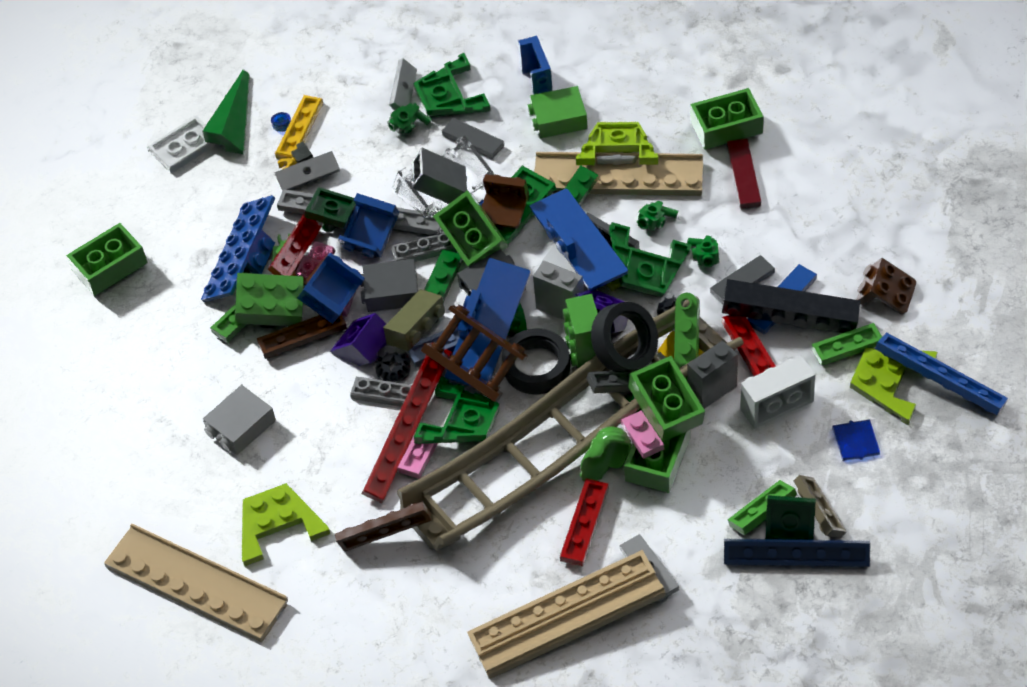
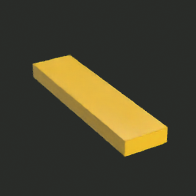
(299, 126)

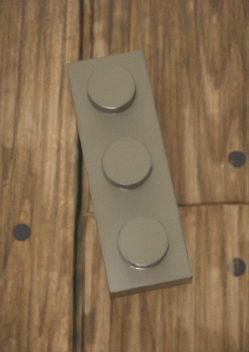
(824, 513)

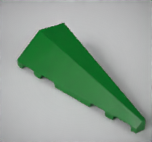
(230, 118)

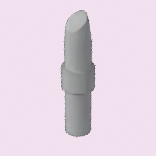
(616, 159)

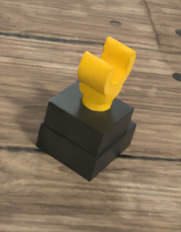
(299, 155)

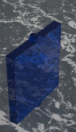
(856, 440)

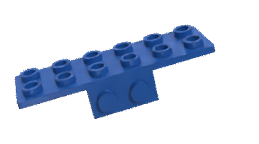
(578, 239)
(244, 247)
(494, 307)

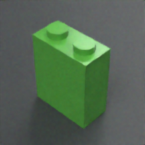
(557, 112)

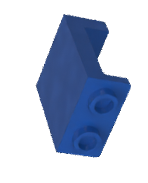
(534, 61)
(369, 226)
(331, 287)

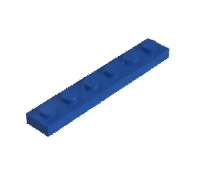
(941, 373)

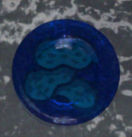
(280, 121)

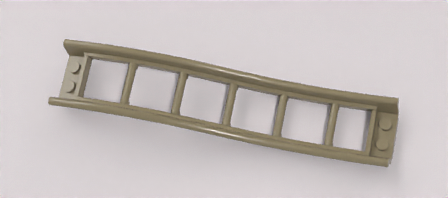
(442, 530)

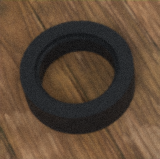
(646, 332)
(539, 383)

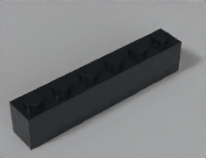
(790, 306)

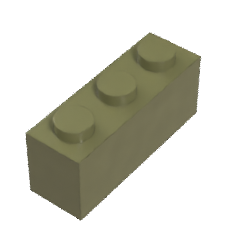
(414, 320)

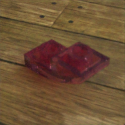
(313, 259)

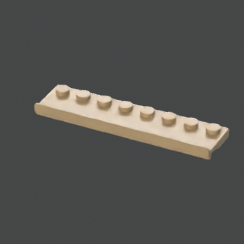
(671, 176)
(197, 582)
(566, 614)

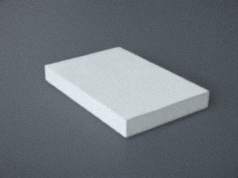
(180, 145)

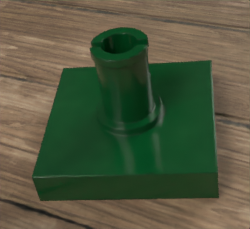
(330, 209)
(790, 518)

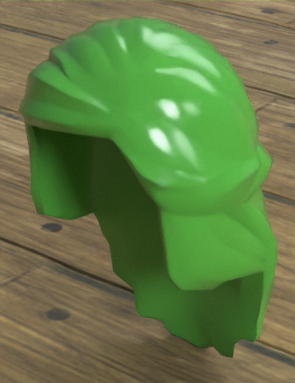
(607, 450)

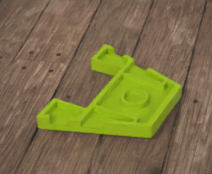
(617, 137)
(878, 381)
(274, 512)

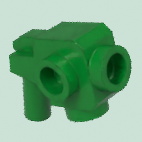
(404, 118)
(652, 216)
(706, 251)

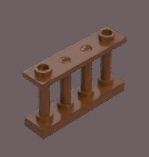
(473, 375)

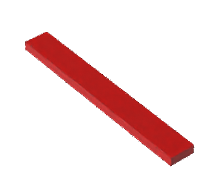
(403, 429)

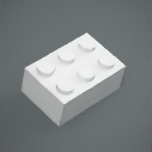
(777, 391)

